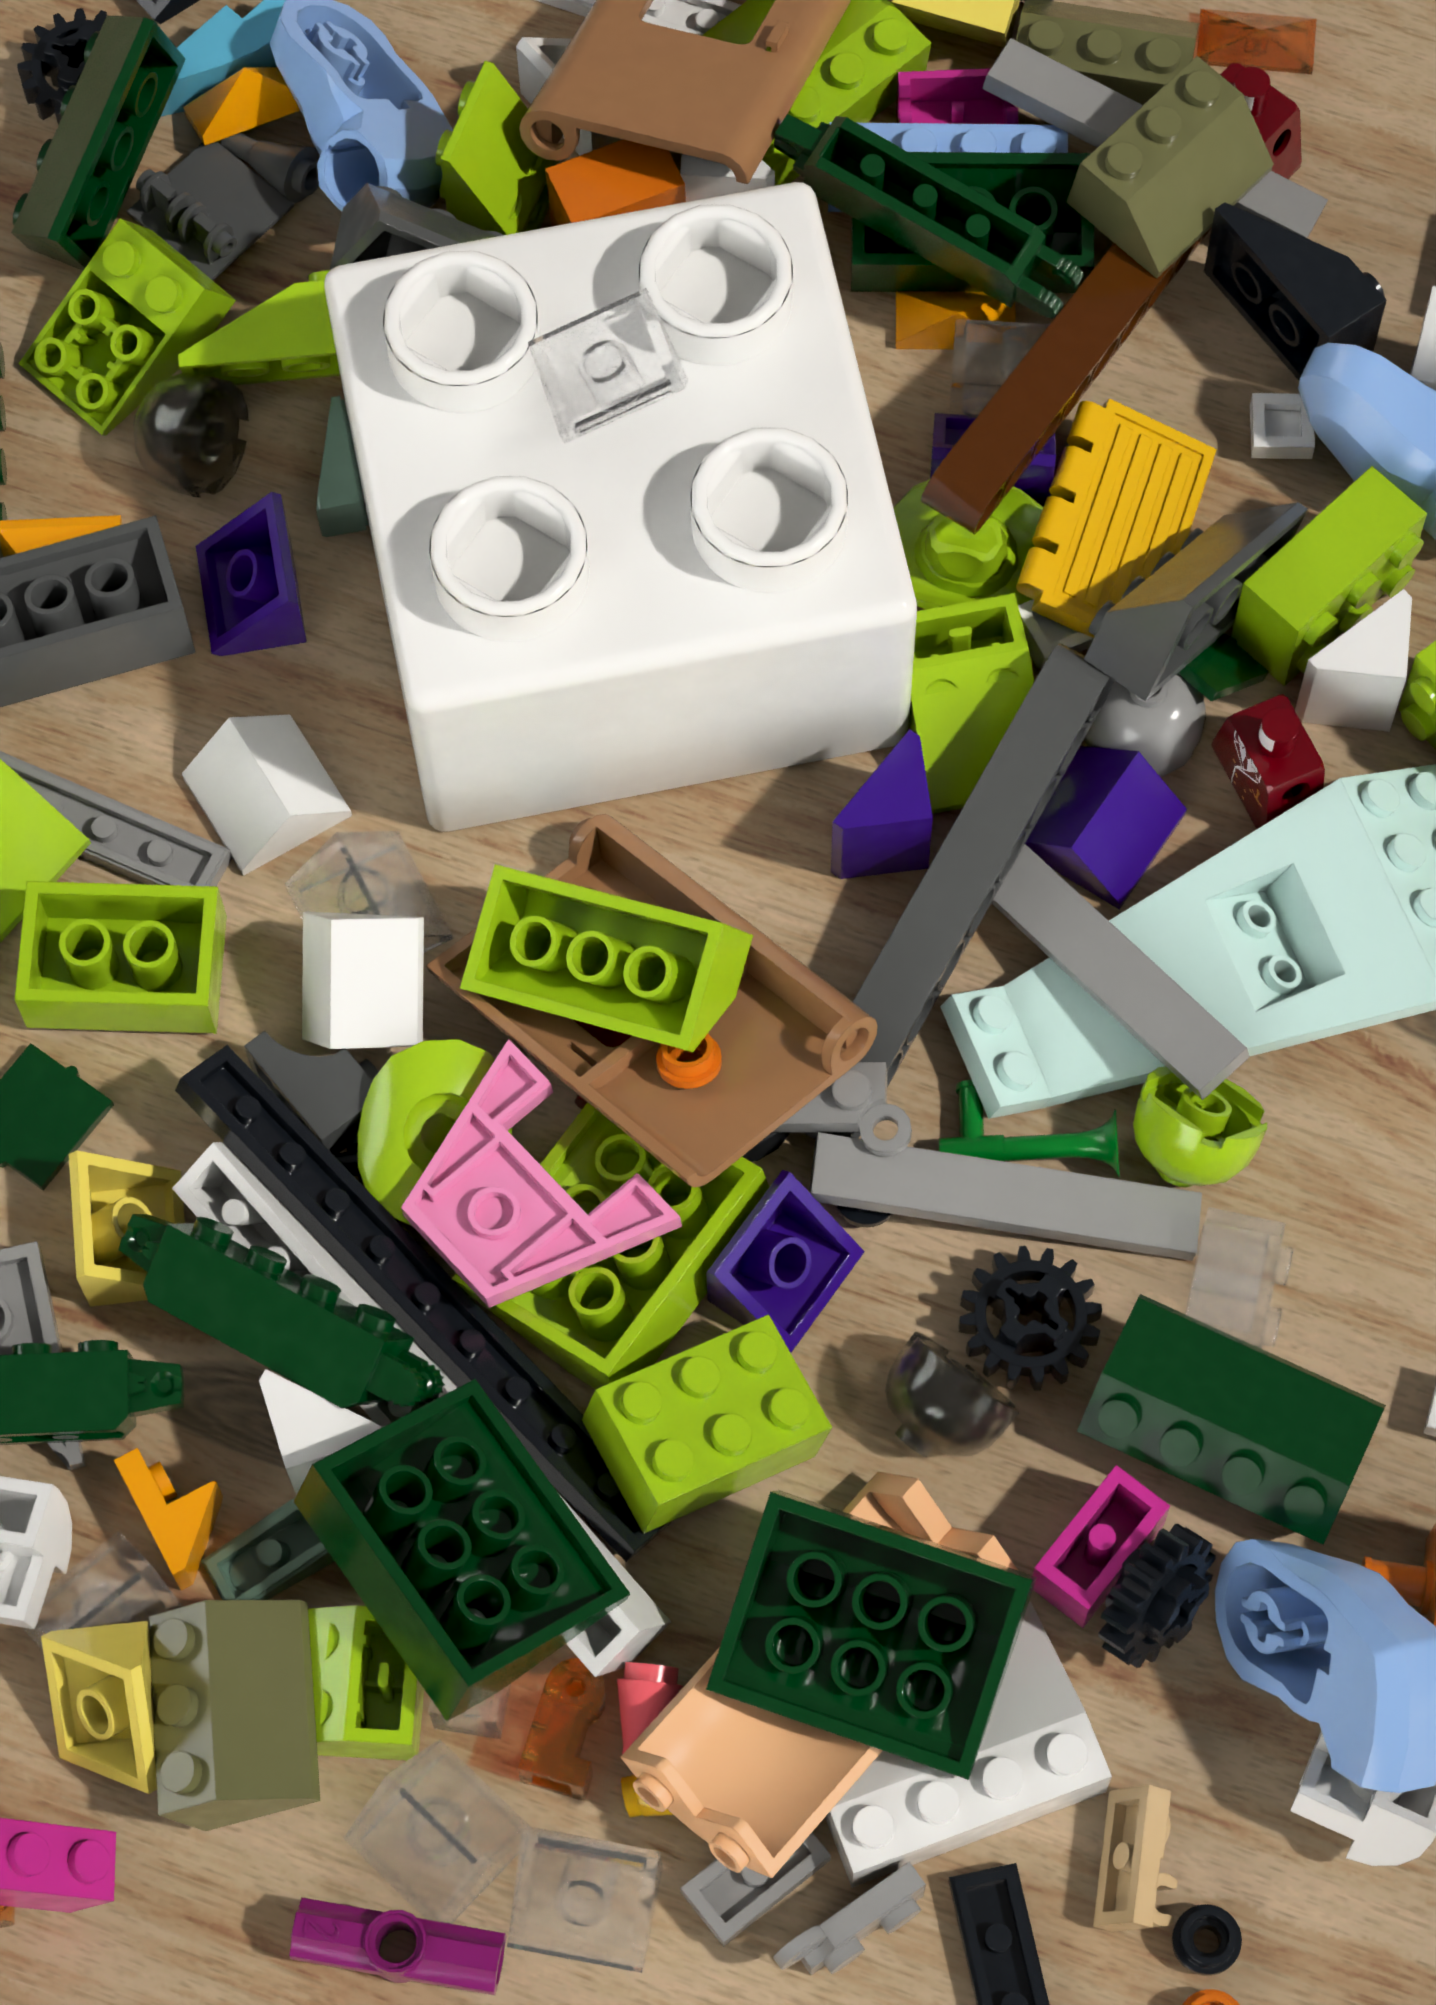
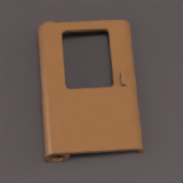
(677, 85)
(777, 1039)

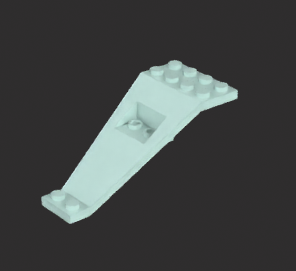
(1278, 937)

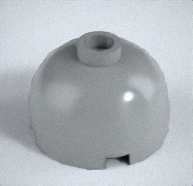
(1160, 728)

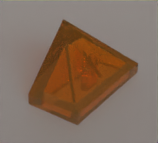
(1257, 40)

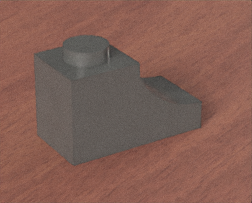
(318, 1090)

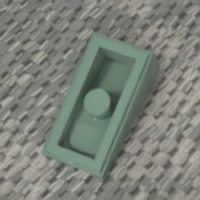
(340, 494)
(267, 1557)

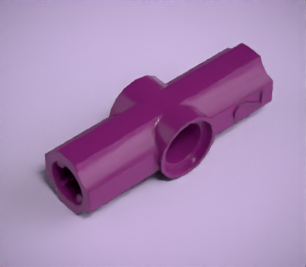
(353, 1936)

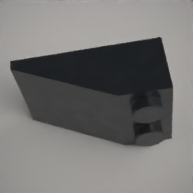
(1291, 287)

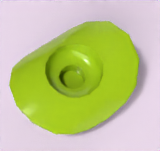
(954, 564)
(411, 1113)

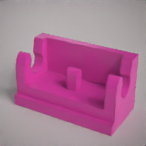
(950, 98)

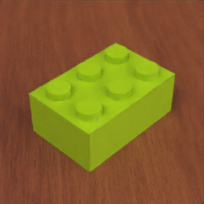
(1329, 575)
(121, 957)
(706, 1423)

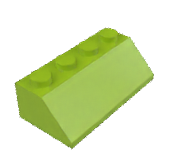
(604, 959)

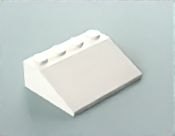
(1029, 1764)

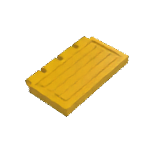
(1115, 510)

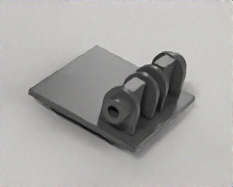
(208, 207)

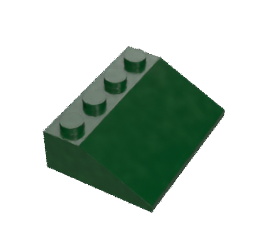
(458, 1547)
(871, 1633)

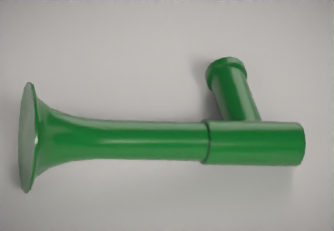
(1095, 1144)

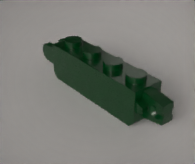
(927, 211)
(276, 1315)
(81, 1393)

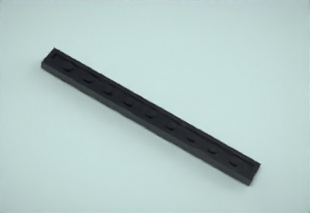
(410, 1286)

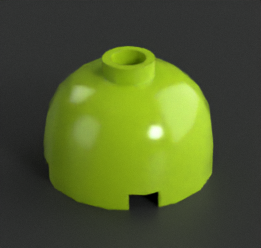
(1196, 1138)

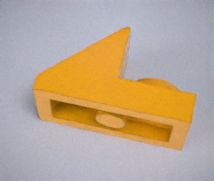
(177, 1527)

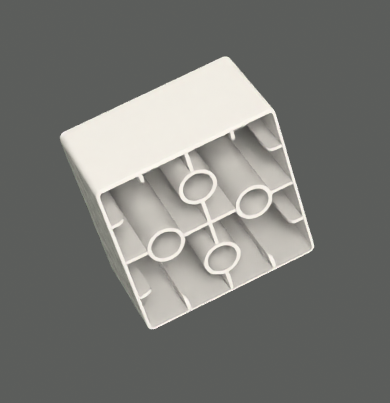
(660, 592)

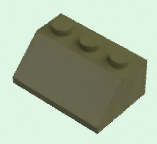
(1111, 47)
(1171, 166)
(233, 1711)

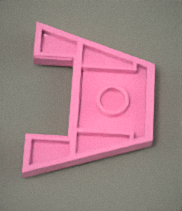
(502, 1213)

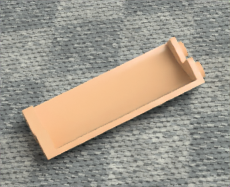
(754, 1776)

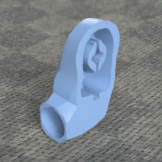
(358, 103)
(1374, 417)
(1336, 1653)

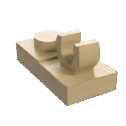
(1130, 1860)

